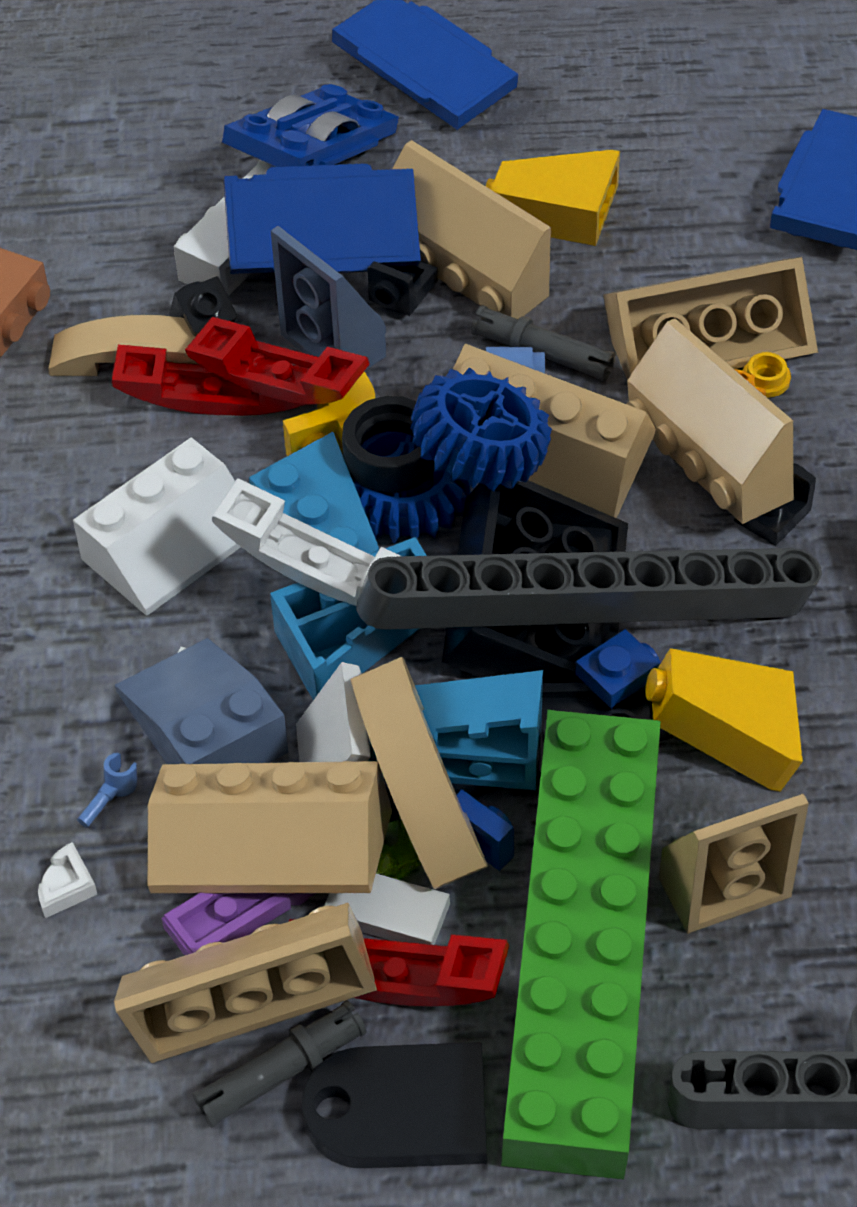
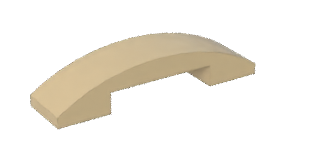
(85, 345)
(416, 774)

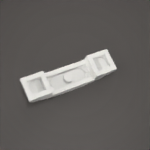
(292, 547)

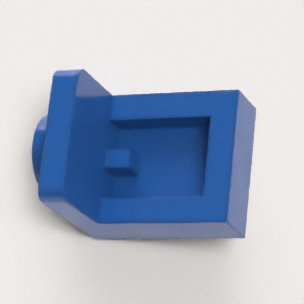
(617, 667)
(491, 829)

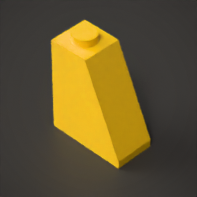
(563, 191)
(730, 712)

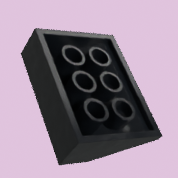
(530, 522)

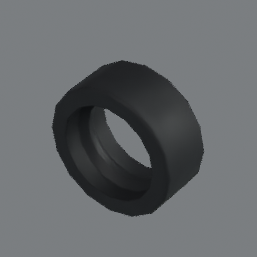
(378, 472)

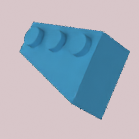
(320, 492)
(326, 631)
(486, 728)

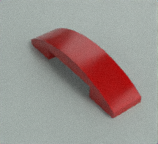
(272, 370)
(185, 387)
(435, 974)

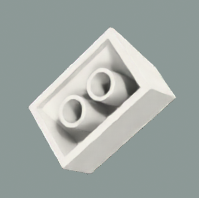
(159, 527)

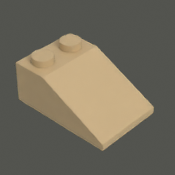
(734, 864)

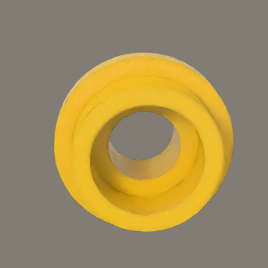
(769, 372)

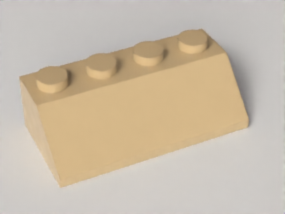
(477, 236)
(728, 310)
(715, 424)
(593, 438)
(267, 827)
(245, 983)

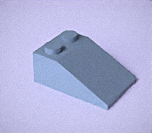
(320, 305)
(205, 709)

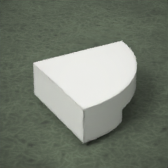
(65, 882)

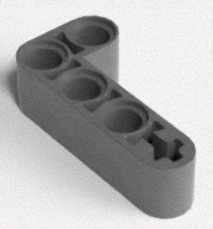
(782, 1073)

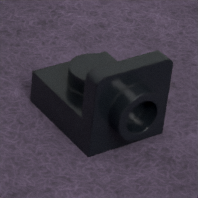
(780, 521)

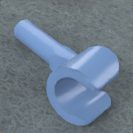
(115, 784)

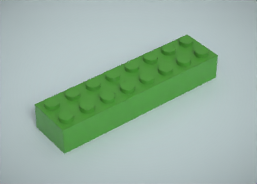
(583, 948)

